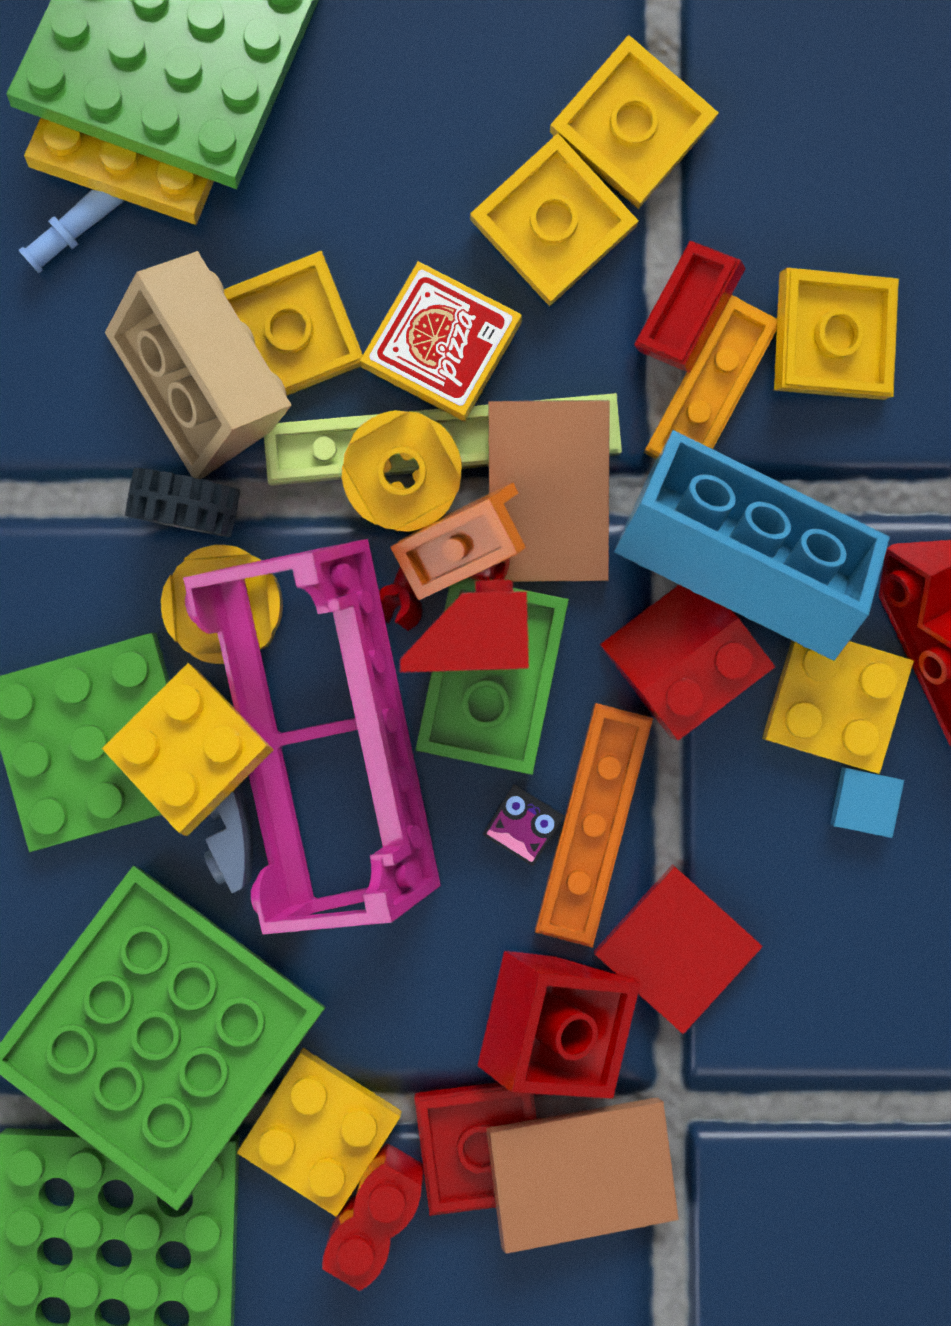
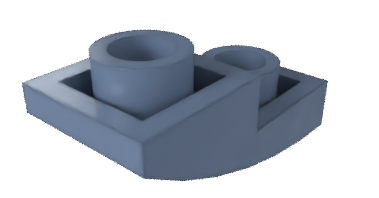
(231, 848)

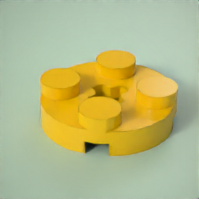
(391, 503)
(262, 590)

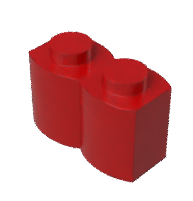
(368, 1221)

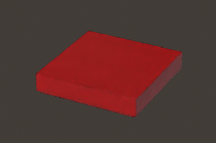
(678, 948)
(456, 1142)

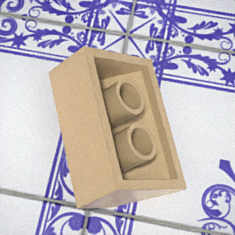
(196, 363)

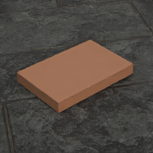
(561, 469)
(582, 1174)

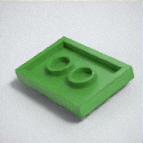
(495, 713)

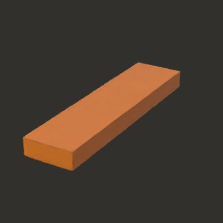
(593, 825)

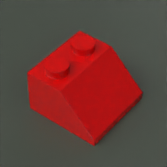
(475, 633)
(686, 658)
(557, 1027)

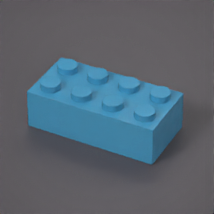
(754, 546)

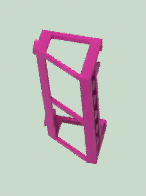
(405, 869)

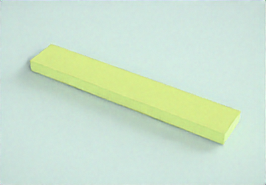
(317, 447)

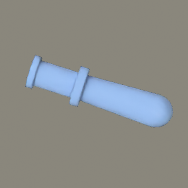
(65, 230)

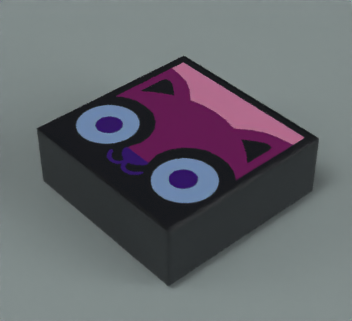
(523, 824)

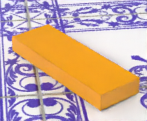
(718, 377)

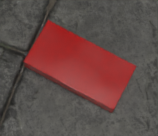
(690, 306)

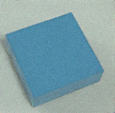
(867, 802)

